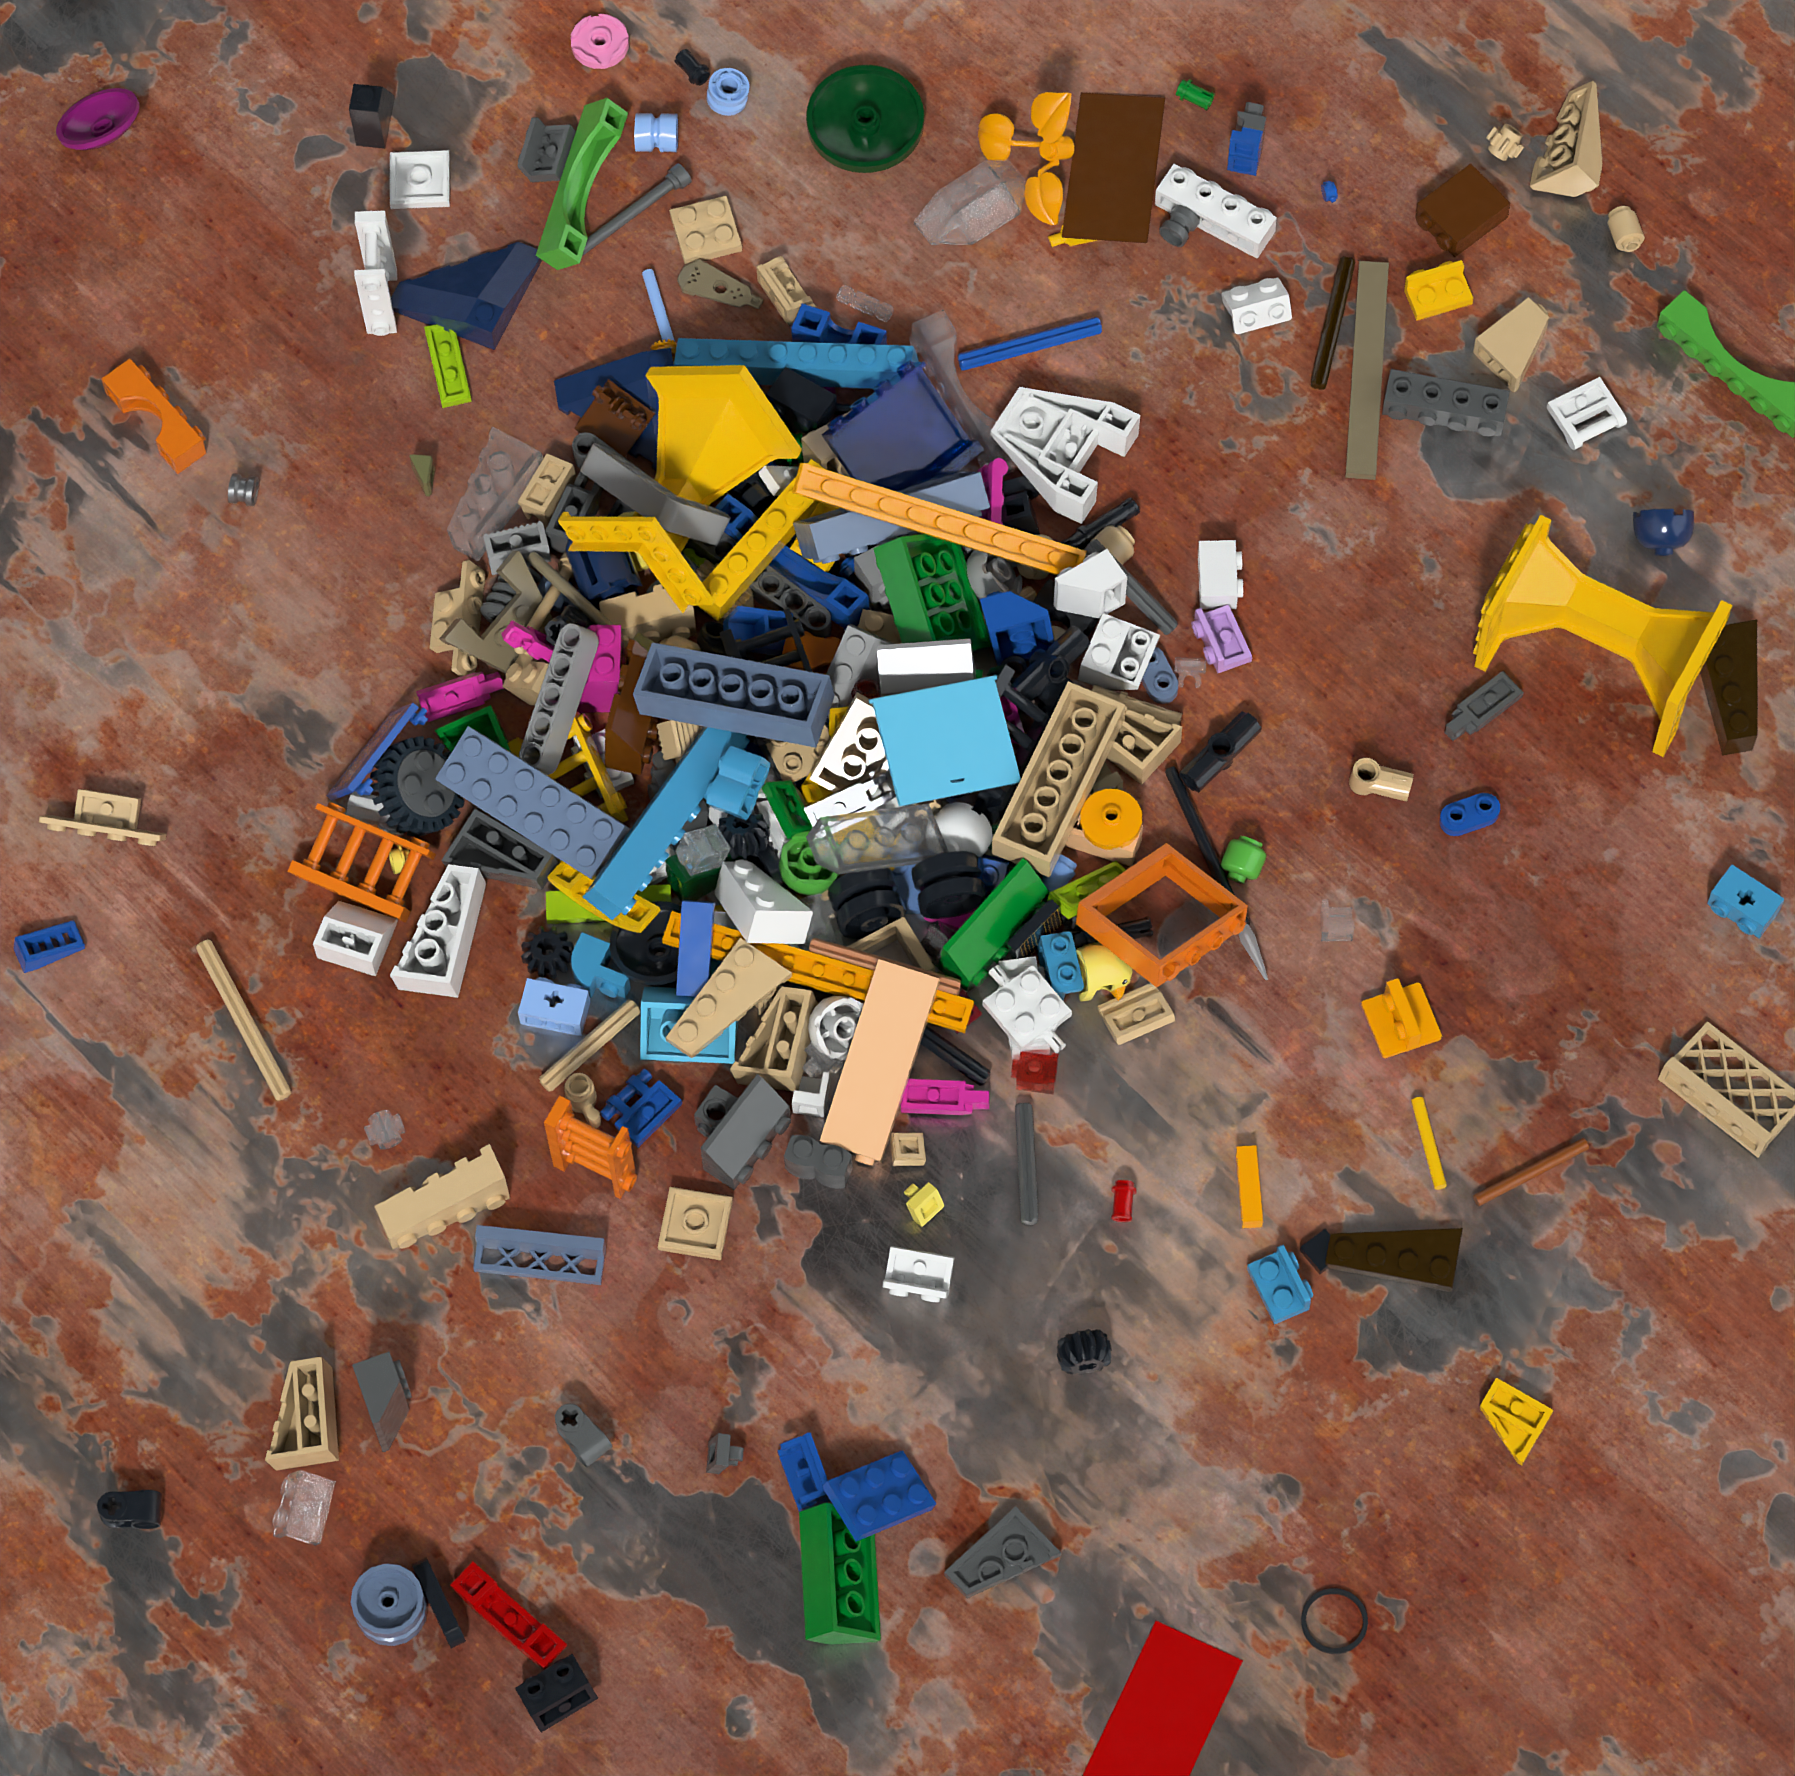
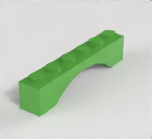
(595, 136)
(1689, 326)

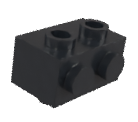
(556, 1692)

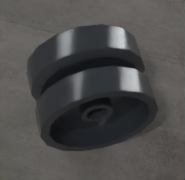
(949, 885)
(865, 902)

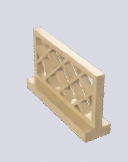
(1712, 1101)

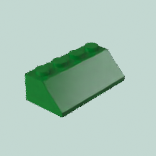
(992, 925)
(837, 1580)

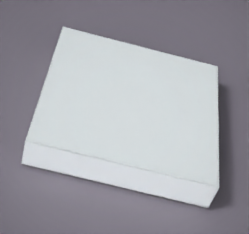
(419, 179)

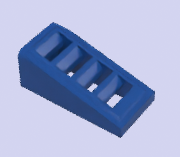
(40, 959)

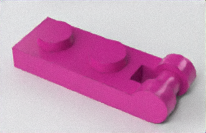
(992, 478)

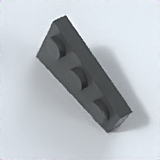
(1001, 1554)

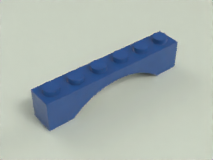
(833, 592)

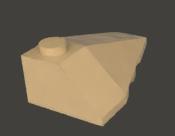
(1574, 150)

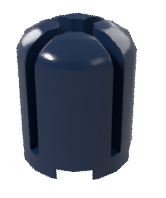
(603, 574)

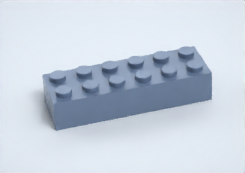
(848, 532)
(734, 694)
(532, 803)

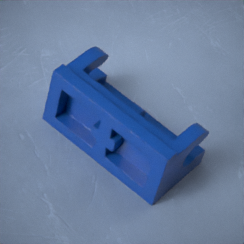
(804, 1471)

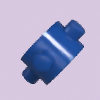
(1329, 191)

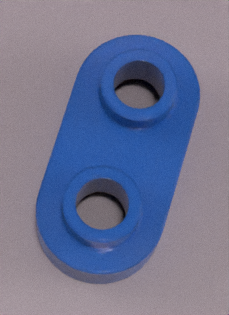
(1471, 814)

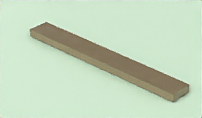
(1367, 370)

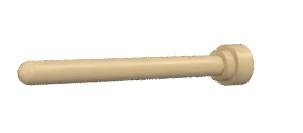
(549, 599)

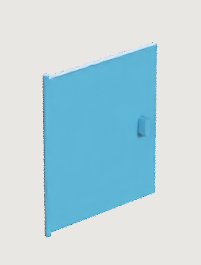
(944, 737)

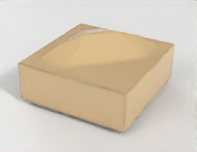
(907, 1149)

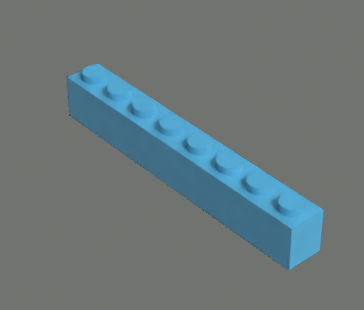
(819, 362)
(661, 823)

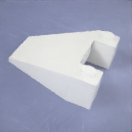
(1054, 437)

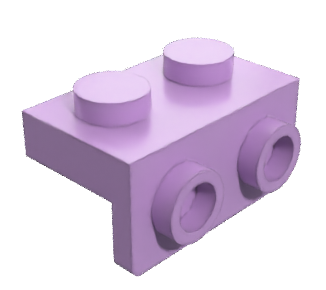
(1222, 638)

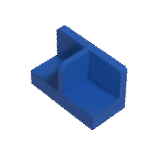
(751, 622)

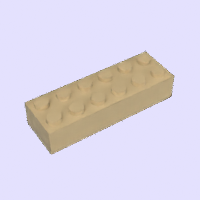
(1058, 778)

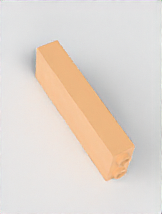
(879, 1061)

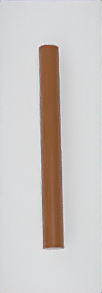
(1530, 1172)

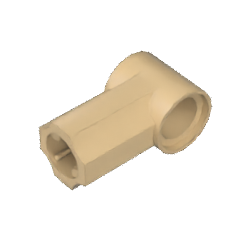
(1383, 780)

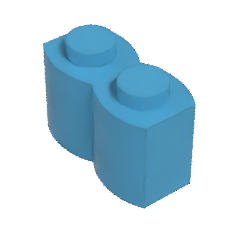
(738, 782)

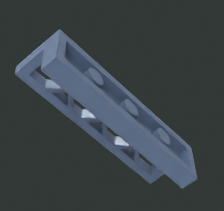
(539, 1243)

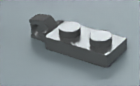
(1483, 706)

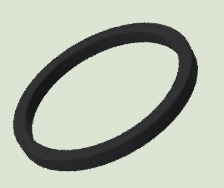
(1334, 1650)

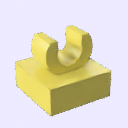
(923, 1203)

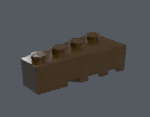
(1732, 687)

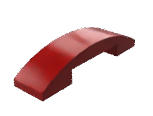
(507, 1616)

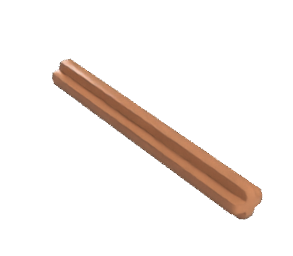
(869, 961)

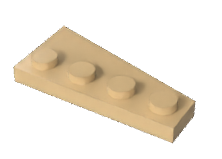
(731, 991)

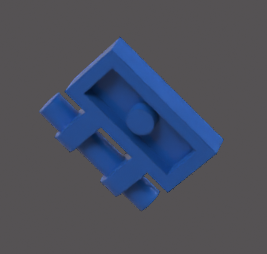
(647, 1113)

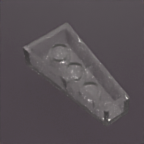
(492, 492)

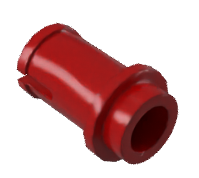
(1123, 1200)

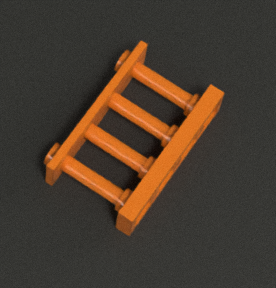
(365, 891)
(580, 1143)

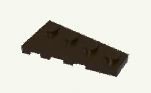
(1403, 1256)

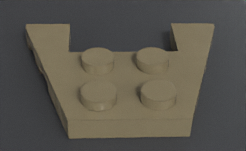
(491, 646)

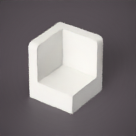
(812, 1096)

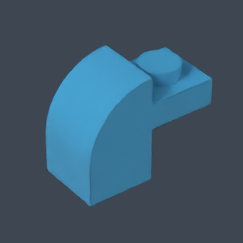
(590, 971)

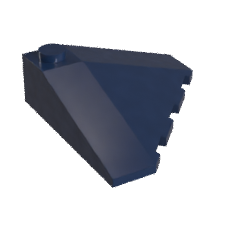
(472, 296)
(628, 373)

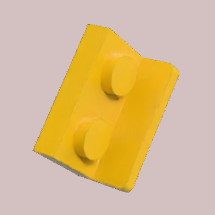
(1437, 290)

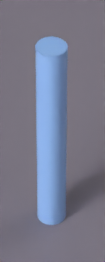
(657, 305)

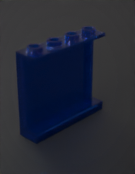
(901, 434)

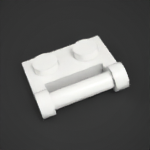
(1581, 405)

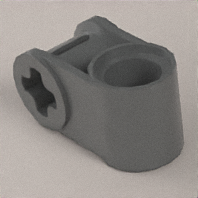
(584, 1438)

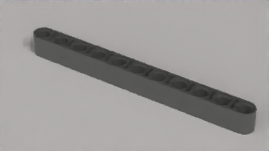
(779, 600)

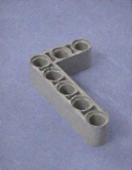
(653, 499)

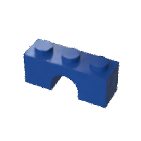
(817, 327)

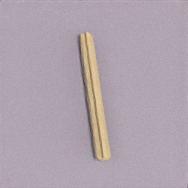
(243, 1020)

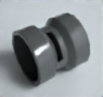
(1180, 224)

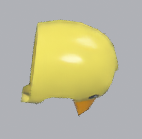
(1101, 971)

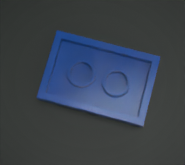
(879, 1495)

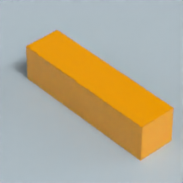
(1249, 1186)

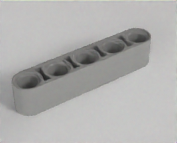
(562, 681)

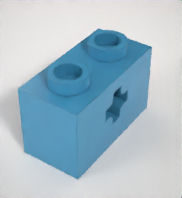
(1738, 887)

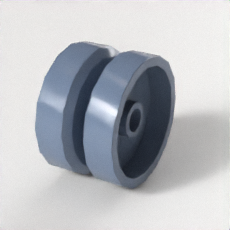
(394, 1623)

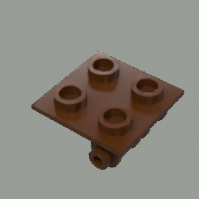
(615, 418)

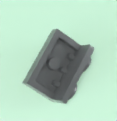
(545, 151)

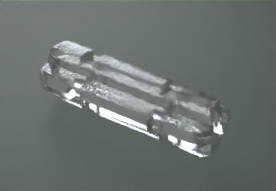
(865, 303)

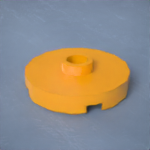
(1111, 833)

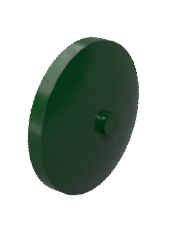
(865, 118)

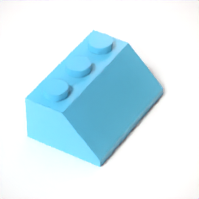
(660, 1013)

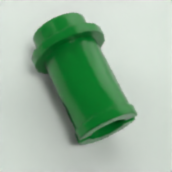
(1195, 94)

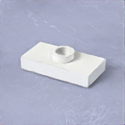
(778, 477)

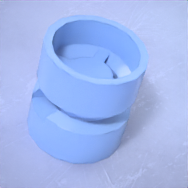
(656, 132)

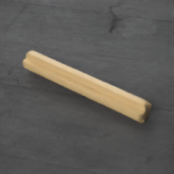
(589, 1045)

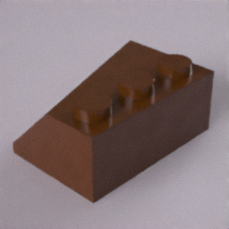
(626, 731)

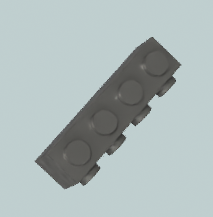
(1445, 403)

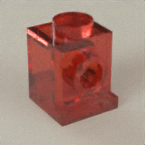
(1040, 1081)

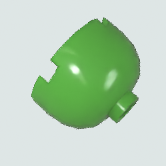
(800, 868)

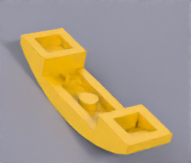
(575, 885)

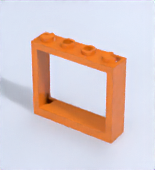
(1137, 878)

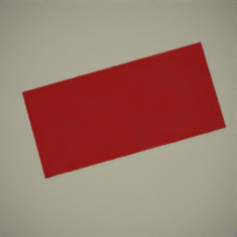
(1165, 1707)

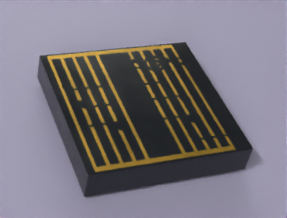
(1044, 922)

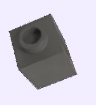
(716, 1100)

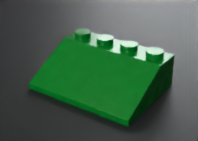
(930, 591)

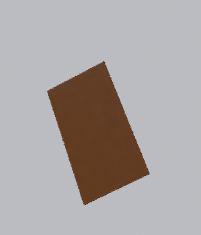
(1113, 167)

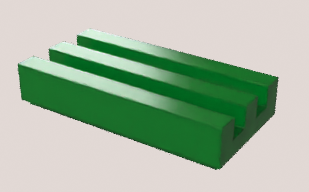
(786, 807)

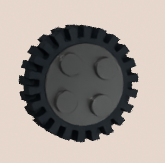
(410, 789)

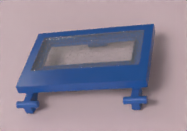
(373, 750)

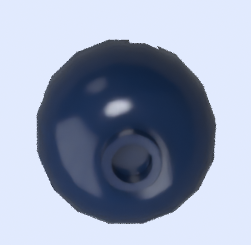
(1663, 529)

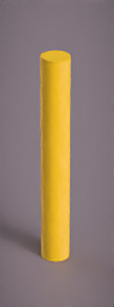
(1428, 1143)

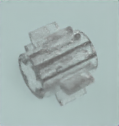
(384, 1129)

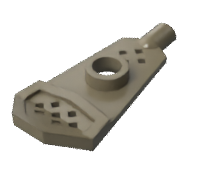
(710, 279)

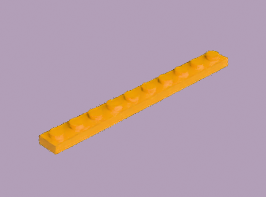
(935, 520)
(826, 973)

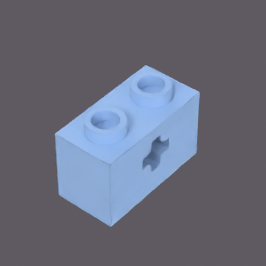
(566, 1017)

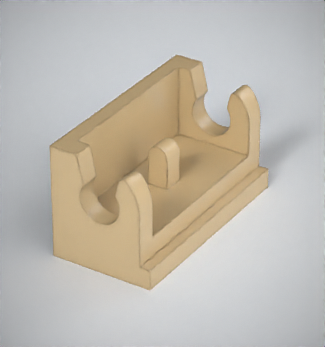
(782, 288)
(546, 488)

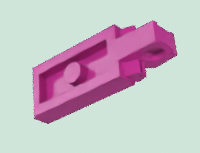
(528, 638)
(458, 694)
(942, 1097)

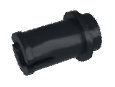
(696, 71)

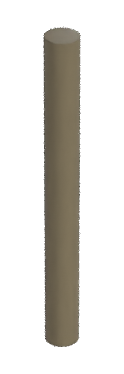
(567, 589)

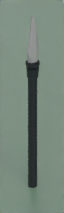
(1246, 936)

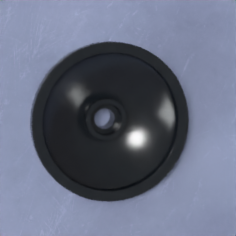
(635, 952)

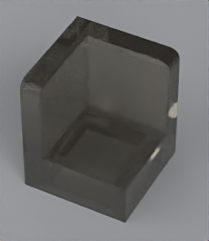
(935, 939)

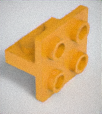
(1401, 1019)

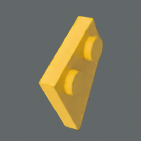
(1515, 1418)

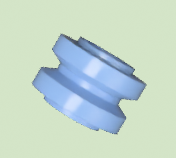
(730, 80)

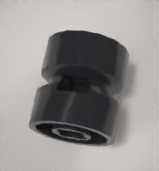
(753, 494)

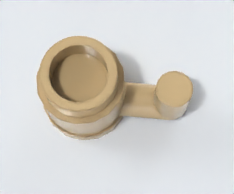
(582, 1094)

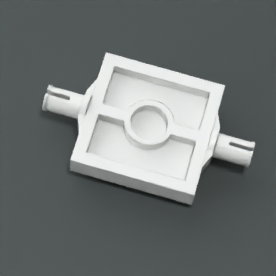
(1027, 1008)

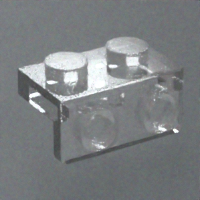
(303, 1507)

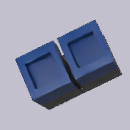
(1247, 140)

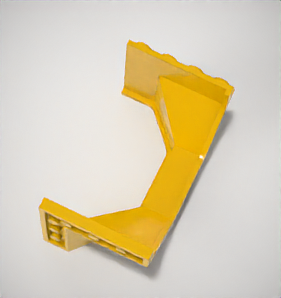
(710, 439)
(1546, 591)

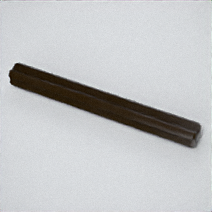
(1332, 323)

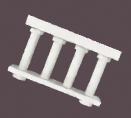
(379, 269)

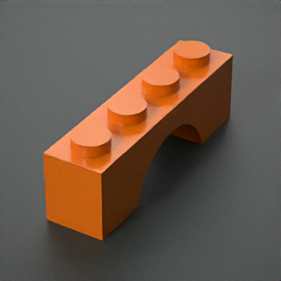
(132, 391)

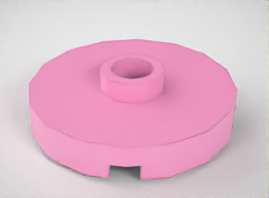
(599, 29)

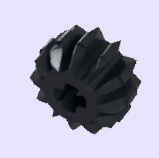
(745, 836)
(547, 941)
(1084, 1352)

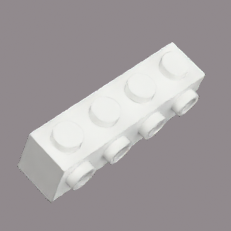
(1219, 211)

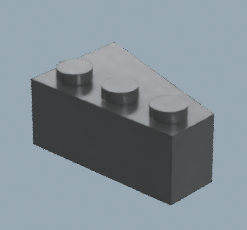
(500, 853)

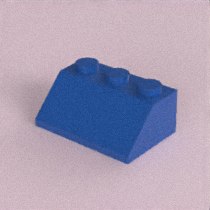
(1015, 625)

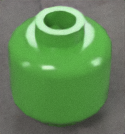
(1243, 859)

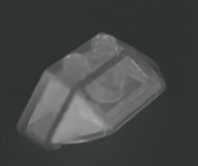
(973, 204)

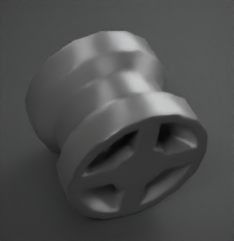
(243, 489)

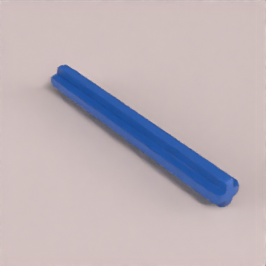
(1029, 343)

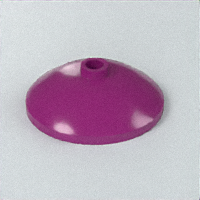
(98, 119)

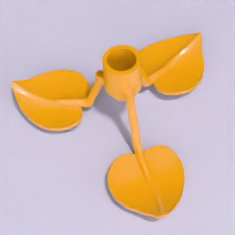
(1050, 116)

